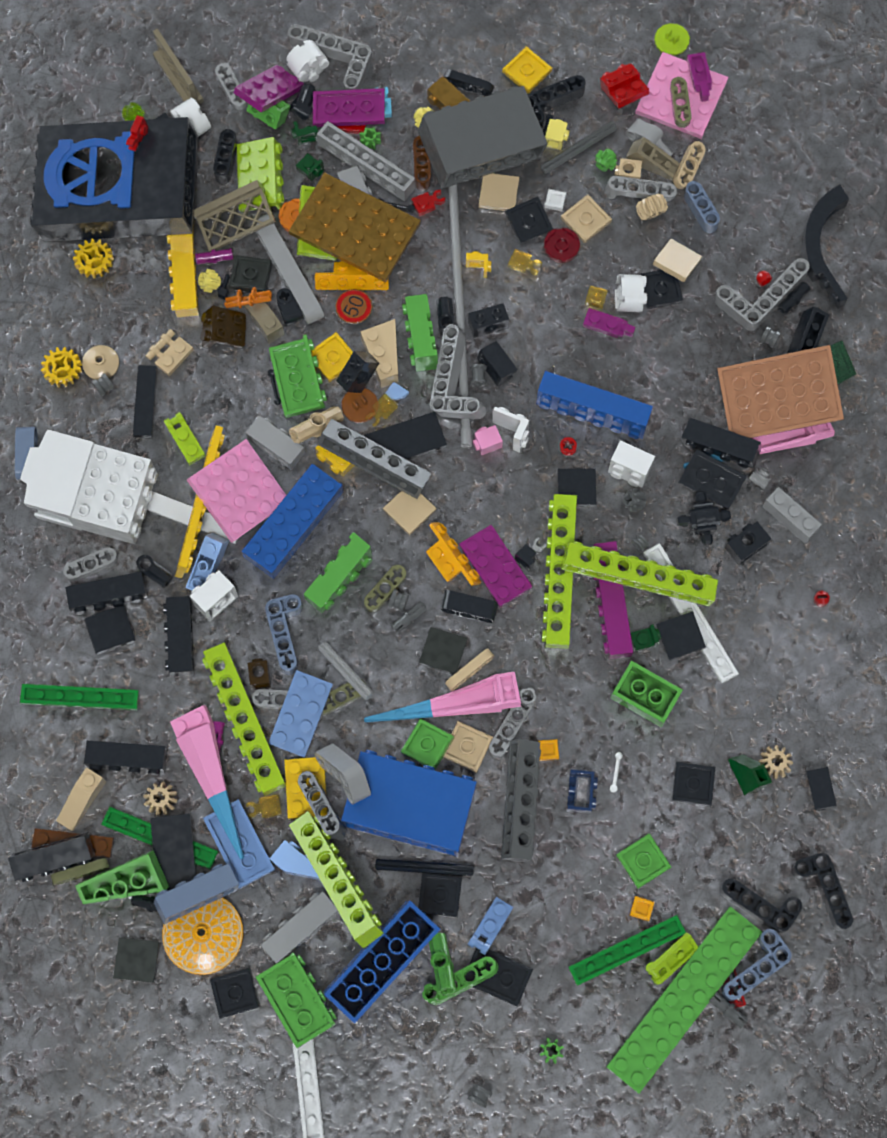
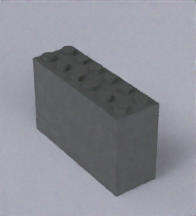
(482, 136)

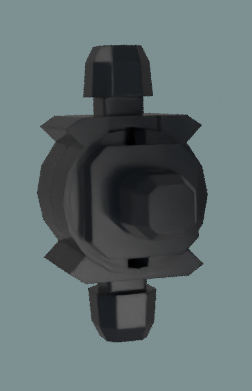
(703, 518)

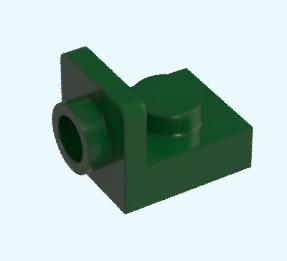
(305, 135)
(310, 167)
(645, 638)

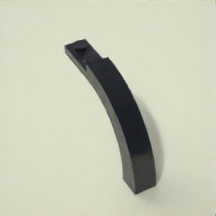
(811, 250)

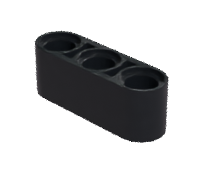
(225, 164)
(469, 606)

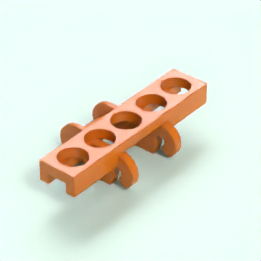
(253, 298)

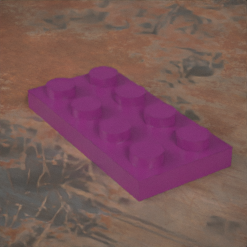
(268, 88)
(349, 107)
(495, 566)

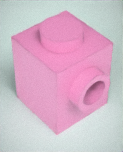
(487, 440)

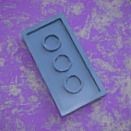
(300, 713)
(255, 861)

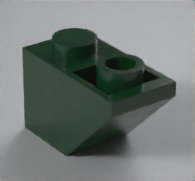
(750, 774)

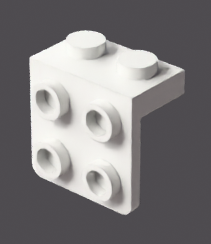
(516, 423)

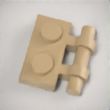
(173, 356)

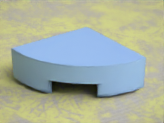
(396, 392)

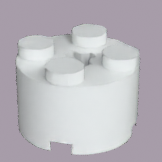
(307, 61)
(191, 110)
(630, 293)

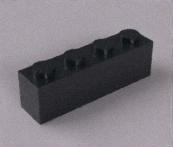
(809, 330)
(721, 442)
(106, 593)
(180, 636)
(125, 757)
(51, 856)

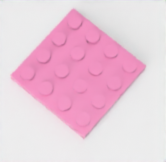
(658, 104)
(237, 490)

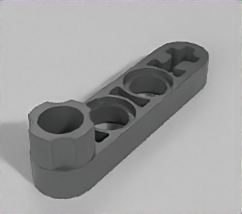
(336, 828)

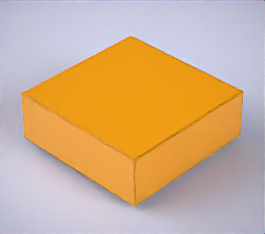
(549, 750)
(642, 908)

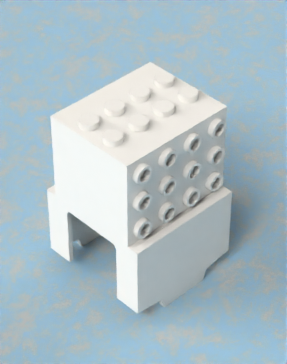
(88, 486)

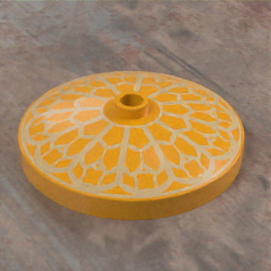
(208, 952)

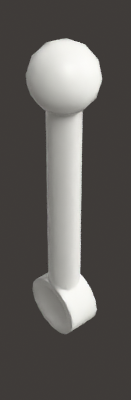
(613, 788)

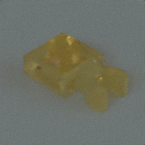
(521, 261)
(383, 408)
(268, 807)

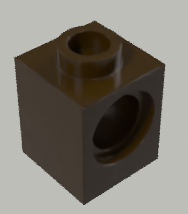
(262, 681)

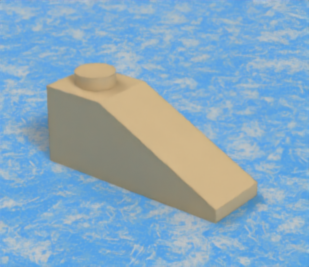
(80, 799)

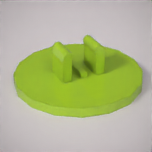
(672, 39)

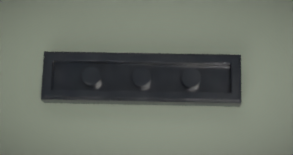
(145, 401)

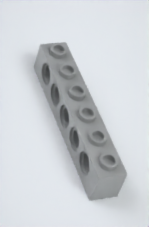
(368, 161)

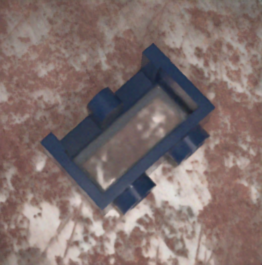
(581, 791)

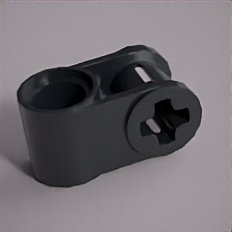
(289, 309)

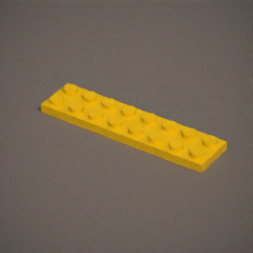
(198, 509)

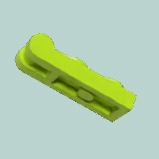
(185, 439)
(672, 959)

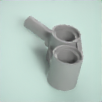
(650, 131)

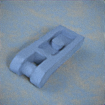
(491, 925)

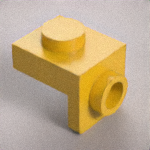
(478, 260)

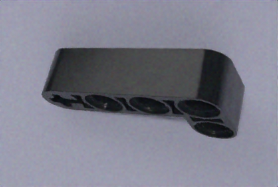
(571, 87)
(826, 892)
(757, 902)

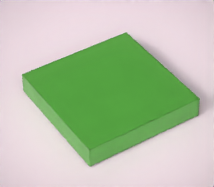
(427, 744)
(643, 861)

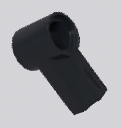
(302, 104)
(444, 312)
(155, 571)

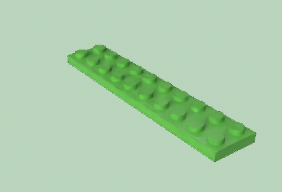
(684, 1000)

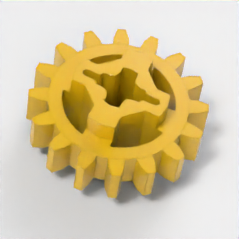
(96, 265)
(61, 363)

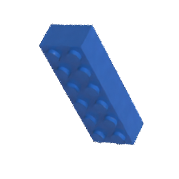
(593, 405)
(292, 521)

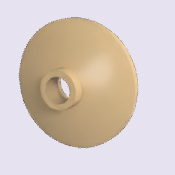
(108, 365)

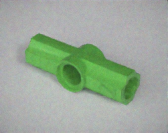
(443, 974)

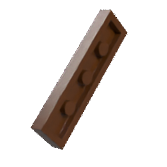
(102, 845)

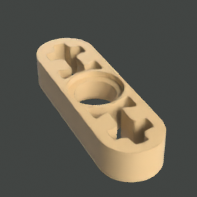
(682, 169)
(469, 669)

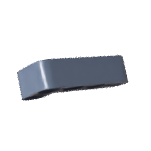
(283, 636)
(754, 970)

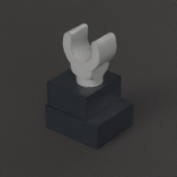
(527, 554)

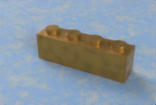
(444, 94)

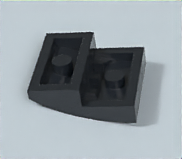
(109, 630)

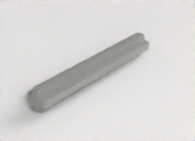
(345, 671)

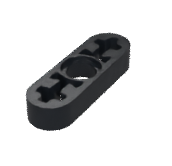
(469, 83)

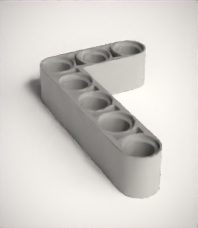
(337, 52)
(767, 298)
(450, 380)

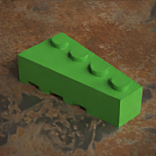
(421, 333)
(339, 573)
(128, 879)

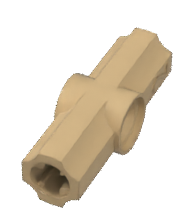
(315, 424)

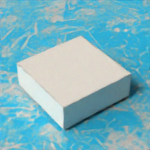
(555, 200)

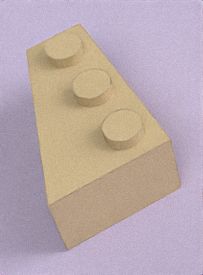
(382, 345)

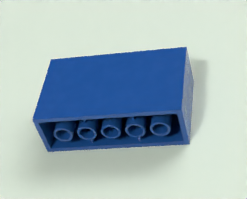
(412, 804)
(381, 961)

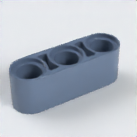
(701, 199)
(24, 439)

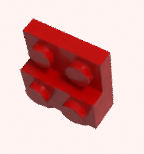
(623, 85)

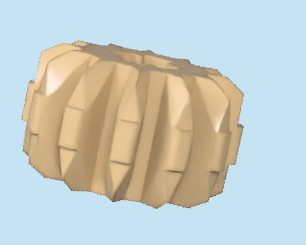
(651, 206)
(781, 757)
(156, 793)

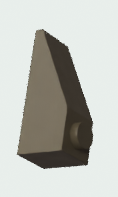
(653, 158)
(265, 321)

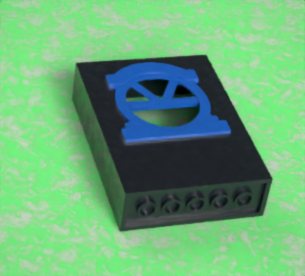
(147, 200)

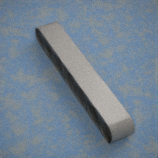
(289, 271)

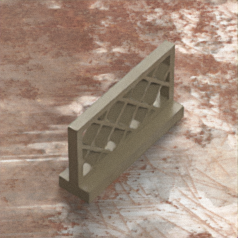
(174, 70)
(228, 202)

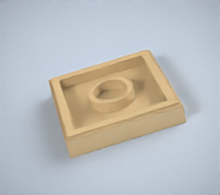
(498, 192)
(586, 218)
(677, 260)
(408, 511)
(468, 747)

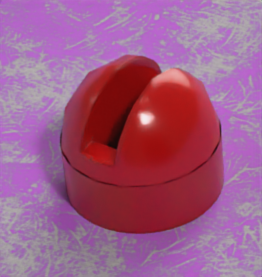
(763, 278)
(821, 602)

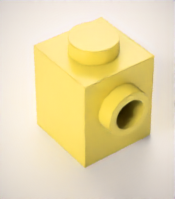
(556, 134)

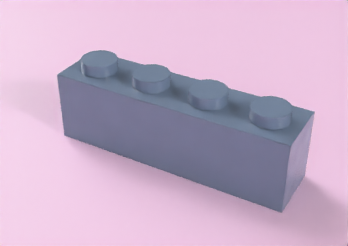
(195, 893)

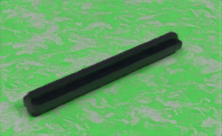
(425, 867)

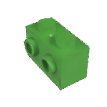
(274, 116)

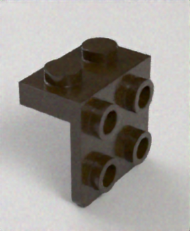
(223, 327)

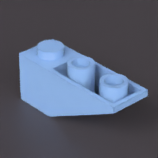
(207, 559)
(292, 861)

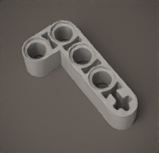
(344, 770)

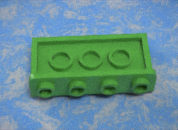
(298, 377)
(296, 1000)

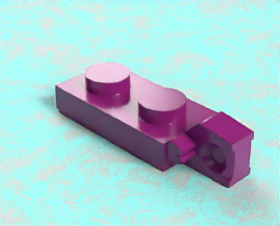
(700, 74)
(607, 324)

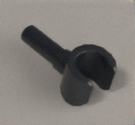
(222, 291)

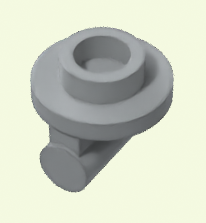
(760, 477)

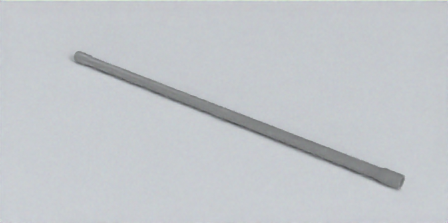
(466, 432)

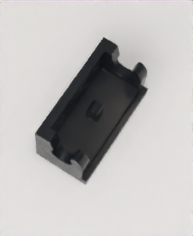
(497, 363)
(821, 789)

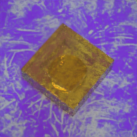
(596, 297)

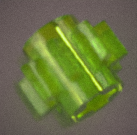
(130, 112)

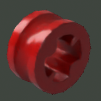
(566, 451)

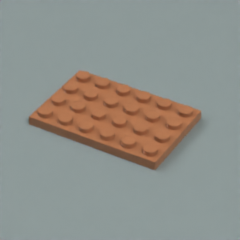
(781, 393)

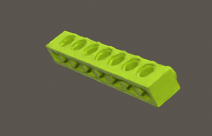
(573, 563)
(561, 638)
(212, 658)
(337, 880)

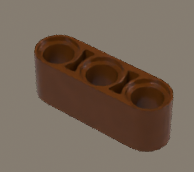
(424, 170)

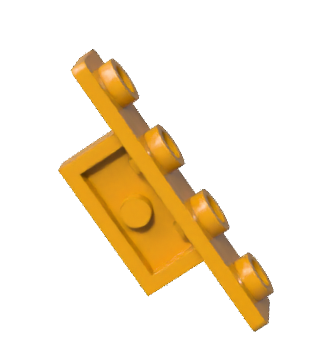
(348, 278)
(449, 558)

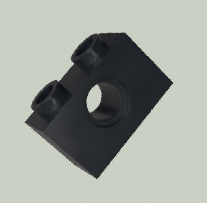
(488, 320)
(357, 372)
(742, 552)

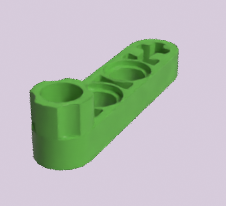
(463, 985)

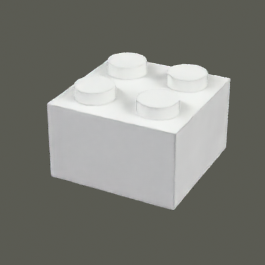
(631, 464)
(213, 595)

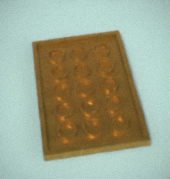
(354, 227)

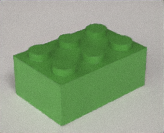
(646, 694)

